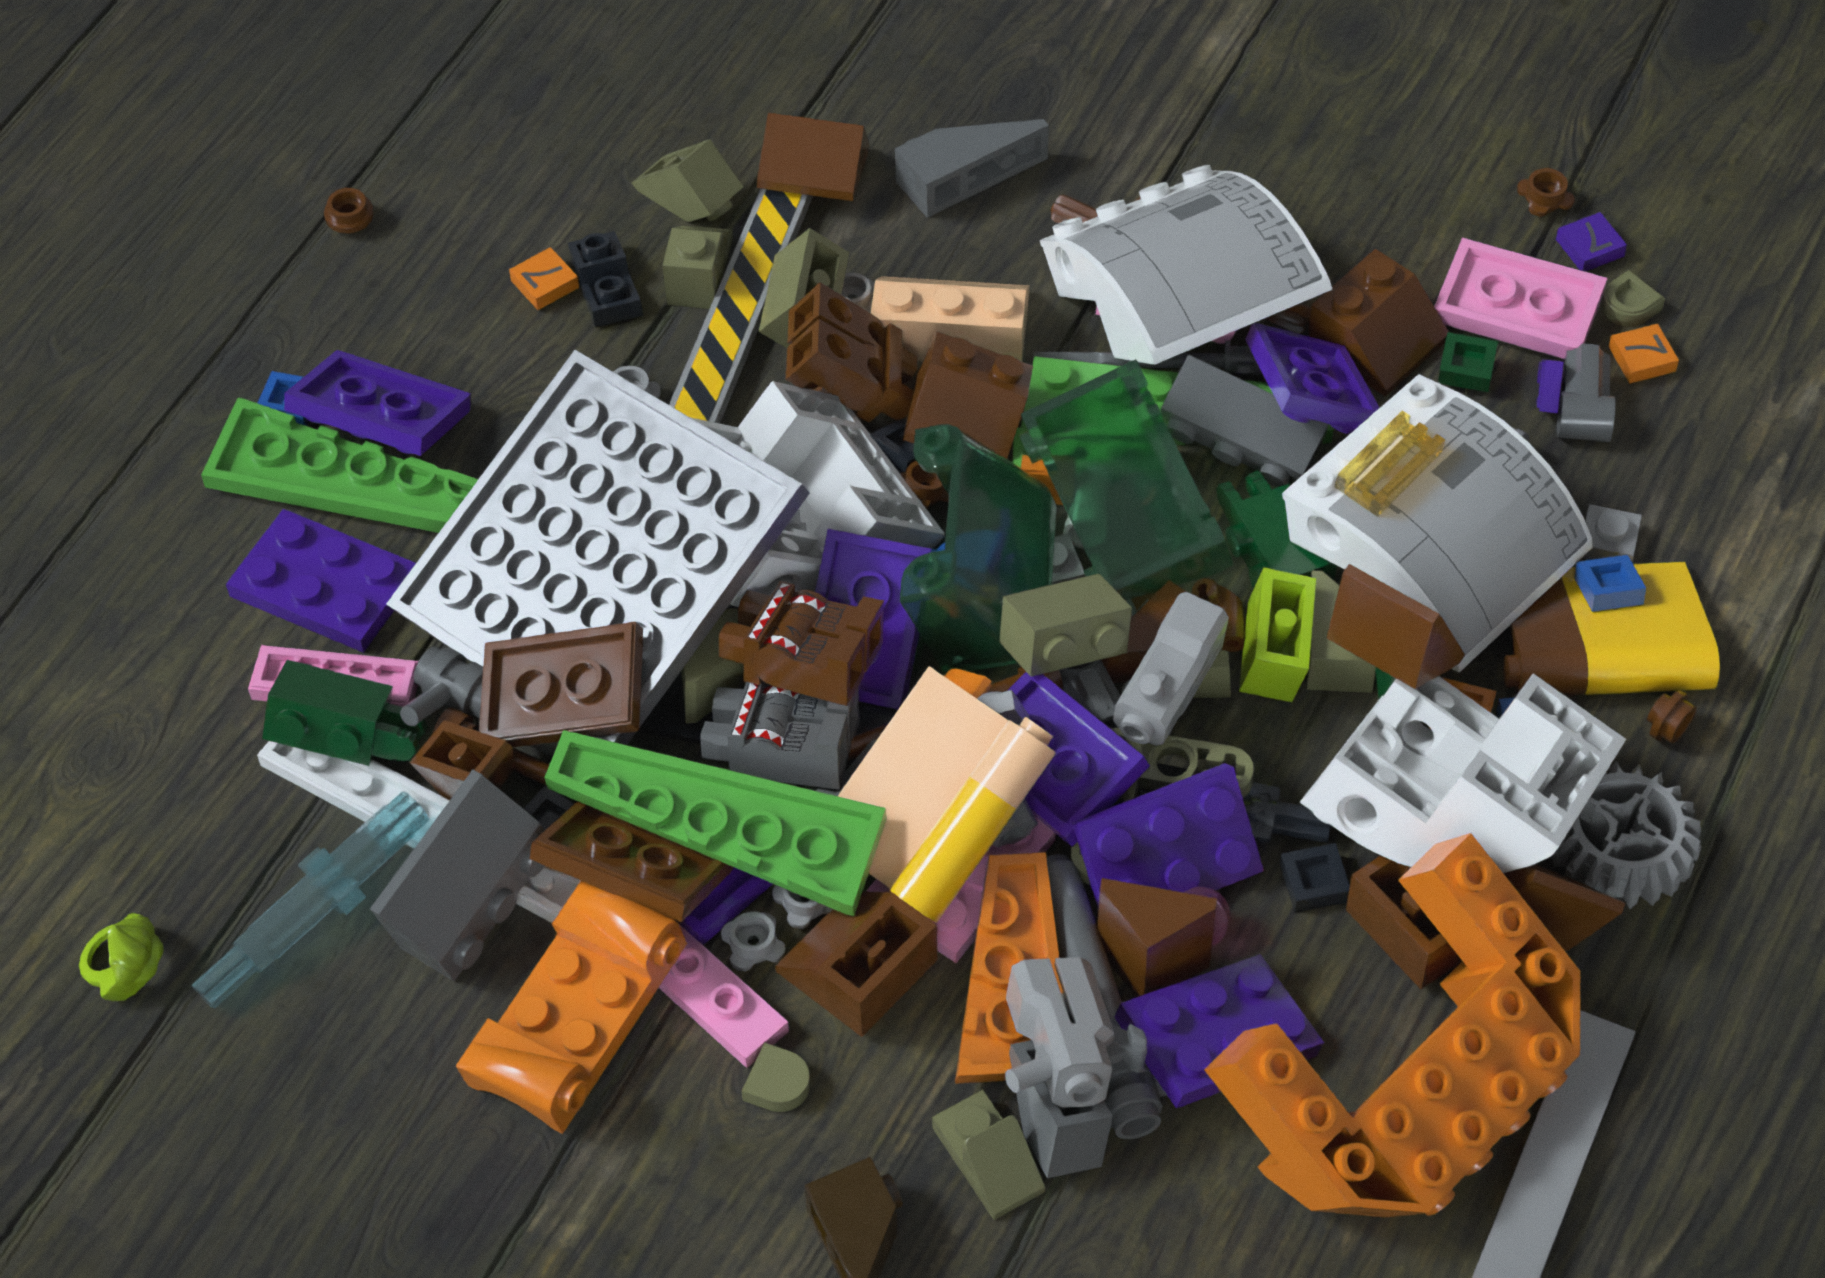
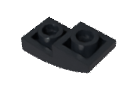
(605, 278)

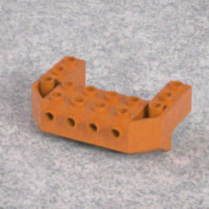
(1455, 1091)

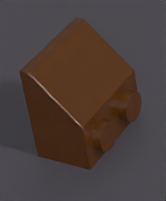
(1380, 320)
(971, 391)

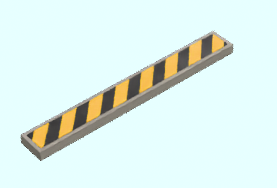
(738, 306)

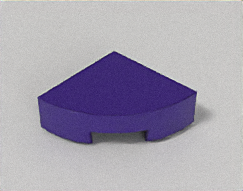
(1549, 382)

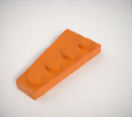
(1012, 927)

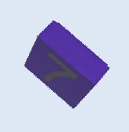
(1591, 242)

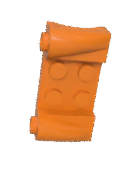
(574, 1005)

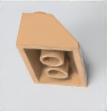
(976, 311)

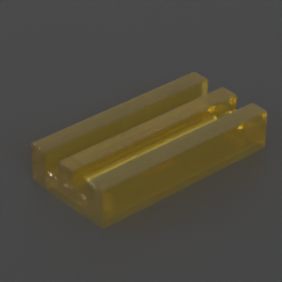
(1413, 435)

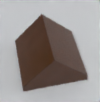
(812, 156)
(1391, 630)
(1563, 904)
(1155, 934)

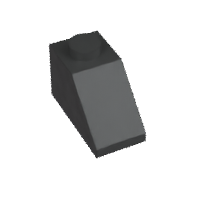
(1059, 1137)

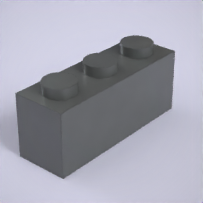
(1240, 423)

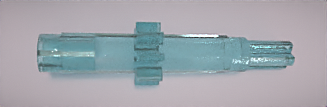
(328, 884)

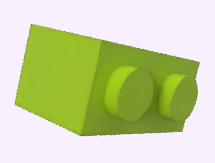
(1278, 635)

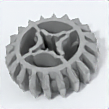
(1638, 861)

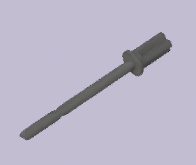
(1235, 360)

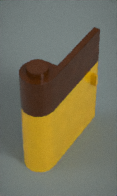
(1618, 649)

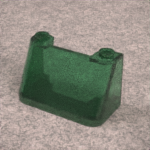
(1125, 485)
(994, 547)

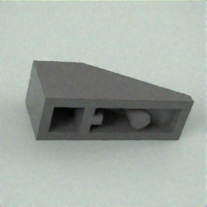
(965, 160)

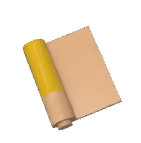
(948, 788)

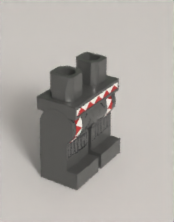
(781, 734)

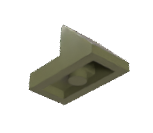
(989, 1153)

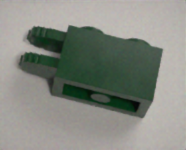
(1261, 531)
(337, 716)

